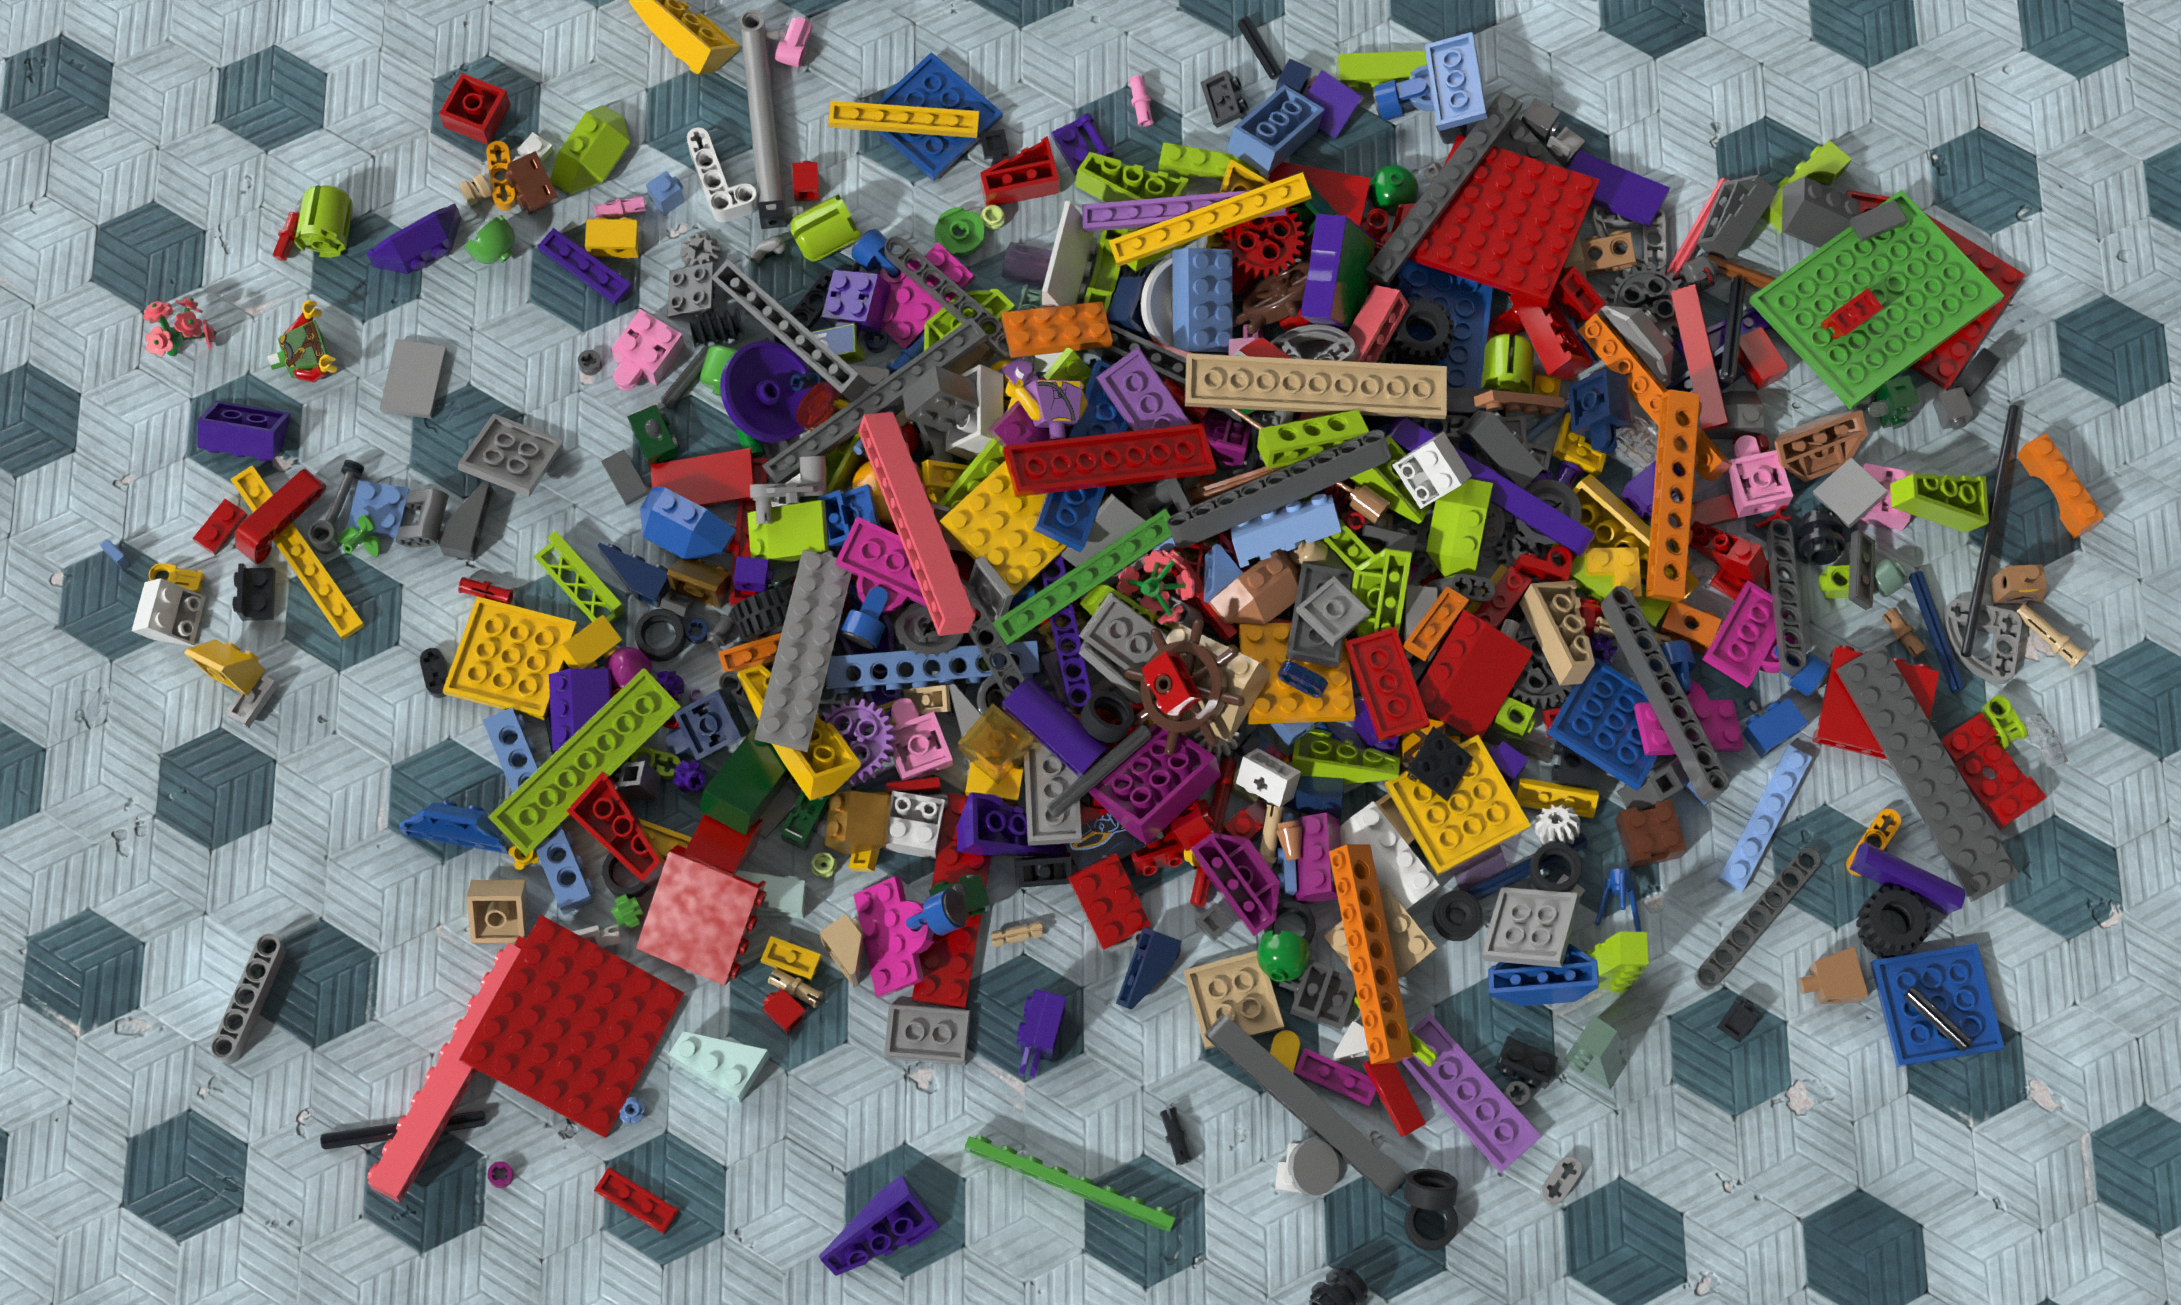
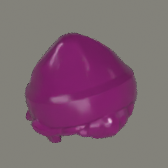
(625, 665)

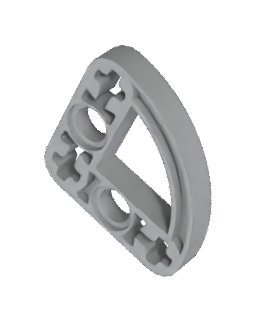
(1656, 228)
(1319, 332)
(1997, 628)

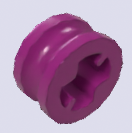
(501, 1166)

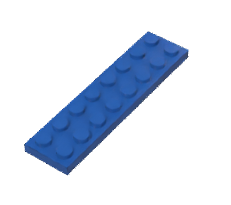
(1070, 514)

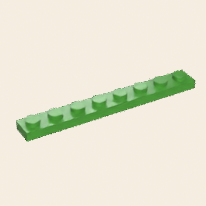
(1083, 578)
(1059, 1178)

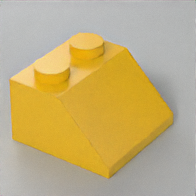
(227, 664)

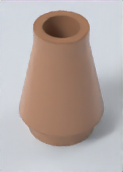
(1291, 839)

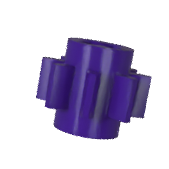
(1607, 645)
(671, 683)
(689, 776)

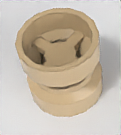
(470, 193)

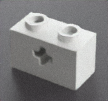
(1268, 777)

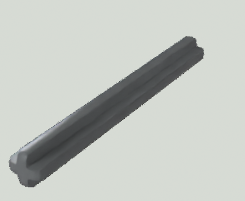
(1099, 771)

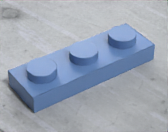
(1286, 868)

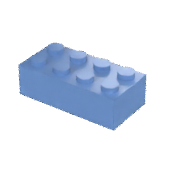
(1275, 129)
(1202, 300)

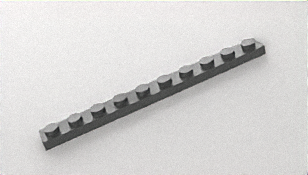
(1443, 189)
(876, 400)

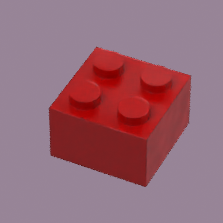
(474, 108)

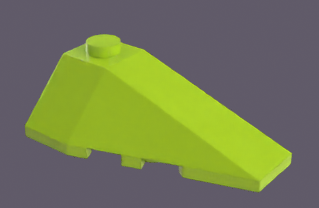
(1324, 756)

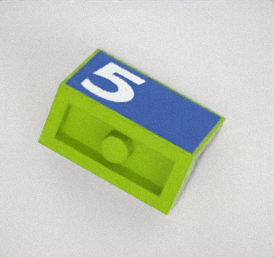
(842, 342)

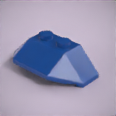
(683, 525)
(455, 826)
(1544, 984)

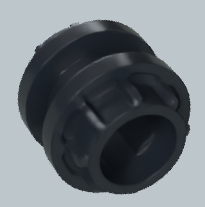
(1820, 537)
(1343, 1288)

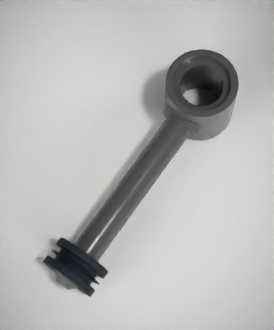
(351, 470)

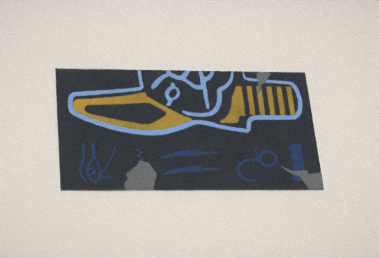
(1102, 839)

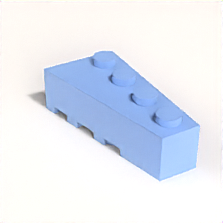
(1285, 528)

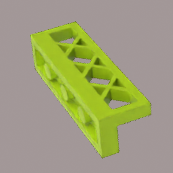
(582, 572)

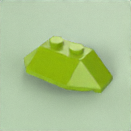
(590, 151)
(944, 323)
(1459, 528)
(1382, 588)

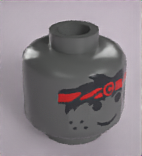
(1699, 272)

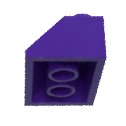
(242, 430)
(575, 699)

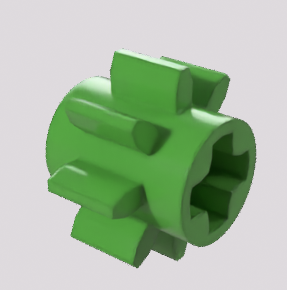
(627, 911)

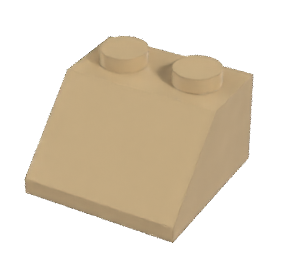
(497, 910)
(845, 945)

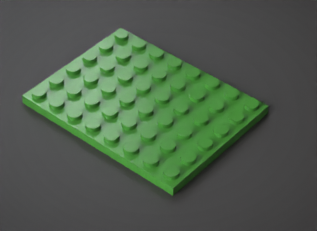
(1913, 272)

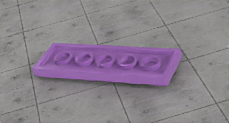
(1470, 1098)

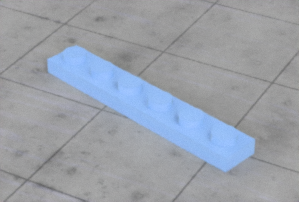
(1765, 818)

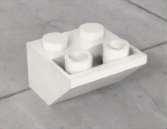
(1432, 470)
(168, 612)
(914, 824)

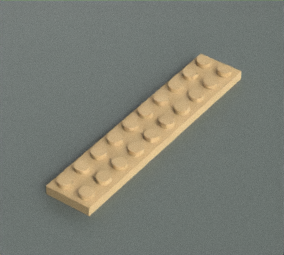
(1316, 386)

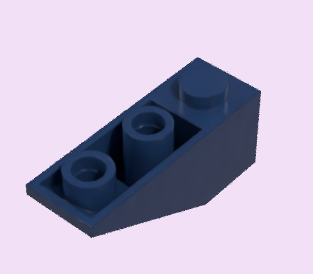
(642, 579)

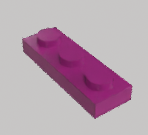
(1335, 1077)

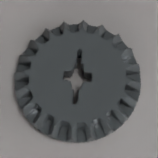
(1554, 494)
(911, 632)

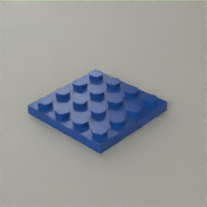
(936, 86)
(1603, 725)
(1955, 984)

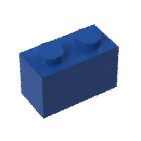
(1774, 727)

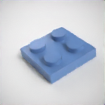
(382, 504)

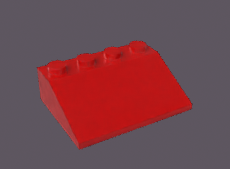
(1472, 675)

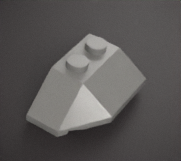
(1644, 338)

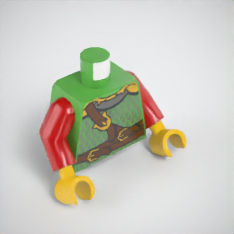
(304, 348)

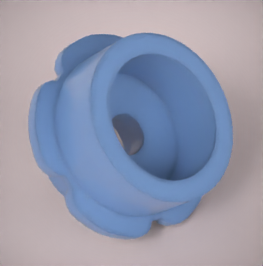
(637, 1115)

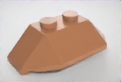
(1821, 444)
(1260, 591)

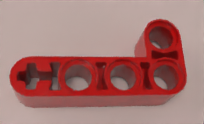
(258, 530)

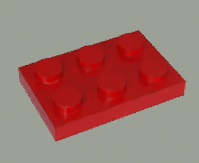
(1108, 901)

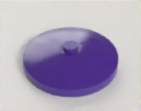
(760, 393)

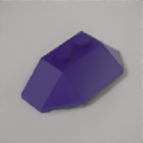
(418, 243)

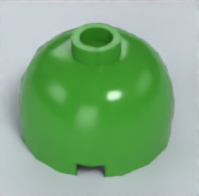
(492, 242)

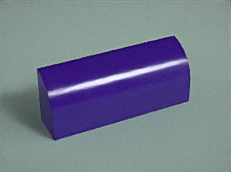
(1053, 726)
(1892, 871)

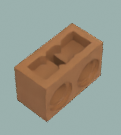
(1609, 261)

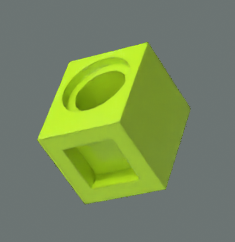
(1827, 583)
(1510, 707)

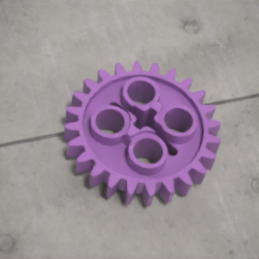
(876, 744)

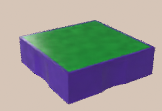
(1337, 272)

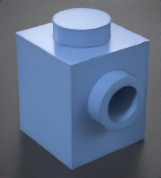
(665, 192)

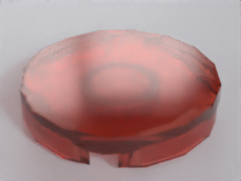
(817, 405)

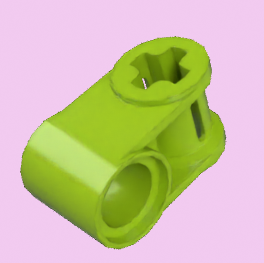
(2005, 722)

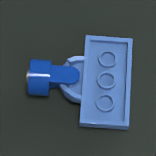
(1445, 85)

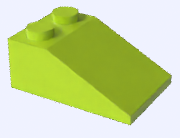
(1388, 484)
(793, 530)

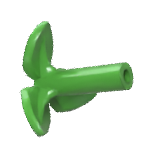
(353, 537)

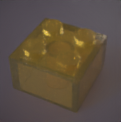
(995, 743)

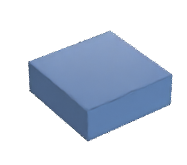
(115, 554)

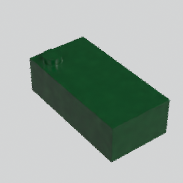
(745, 785)

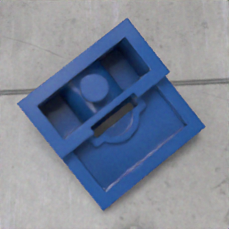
(844, 508)

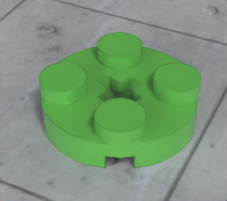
(964, 220)

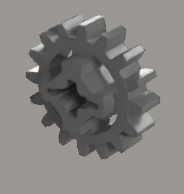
(1517, 541)

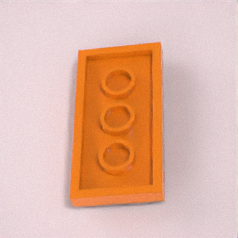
(1056, 328)

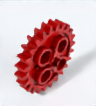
(1253, 257)

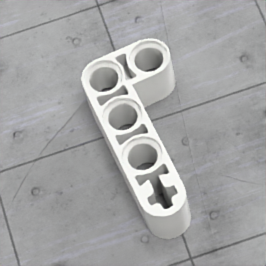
(713, 174)

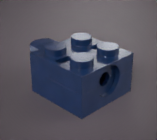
(1126, 304)
(1599, 408)
(709, 727)

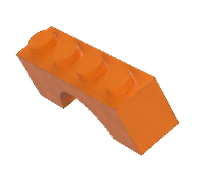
(2076, 506)

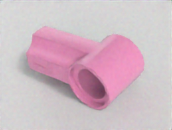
(793, 47)

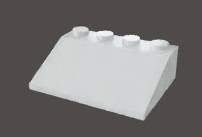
(1069, 261)
(1393, 858)

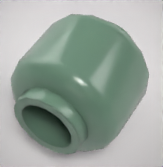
(1888, 577)

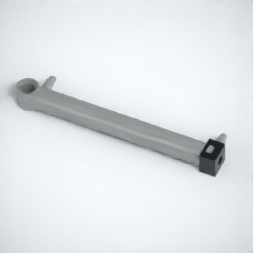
(762, 121)

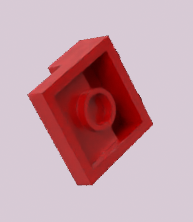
(1158, 854)

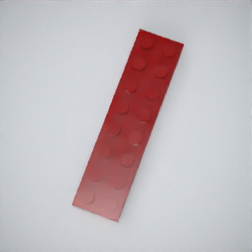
(1108, 459)
(951, 957)

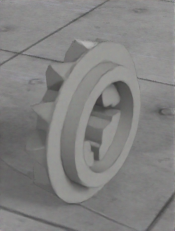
(711, 248)

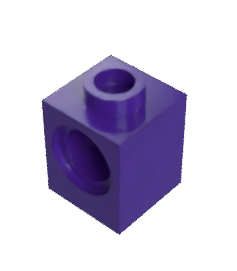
(752, 574)
(1508, 761)

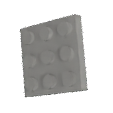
(510, 455)
(1531, 927)

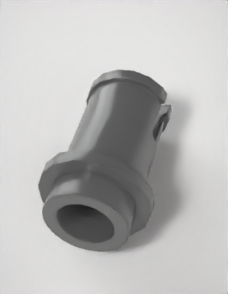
(720, 632)

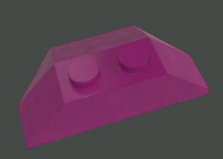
(1227, 437)
(1240, 878)

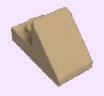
(930, 699)

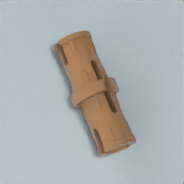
(1904, 632)

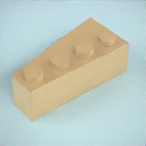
(1559, 629)

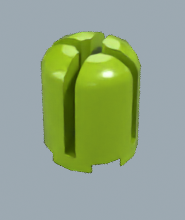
(324, 220)
(824, 229)
(1520, 365)

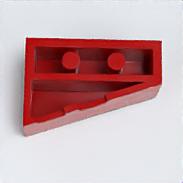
(1021, 177)

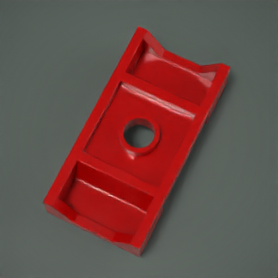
(2010, 791)

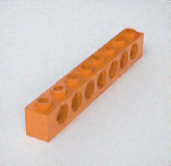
(1646, 388)
(1658, 584)
(1370, 954)

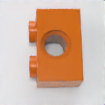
(1705, 622)

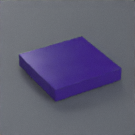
(1337, 101)

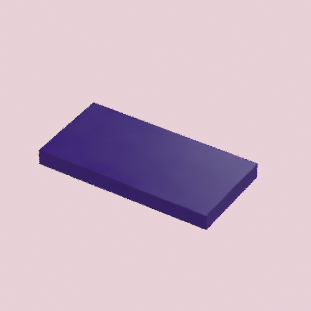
(1622, 189)

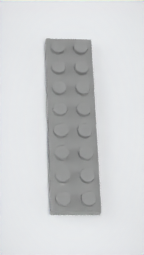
(803, 652)

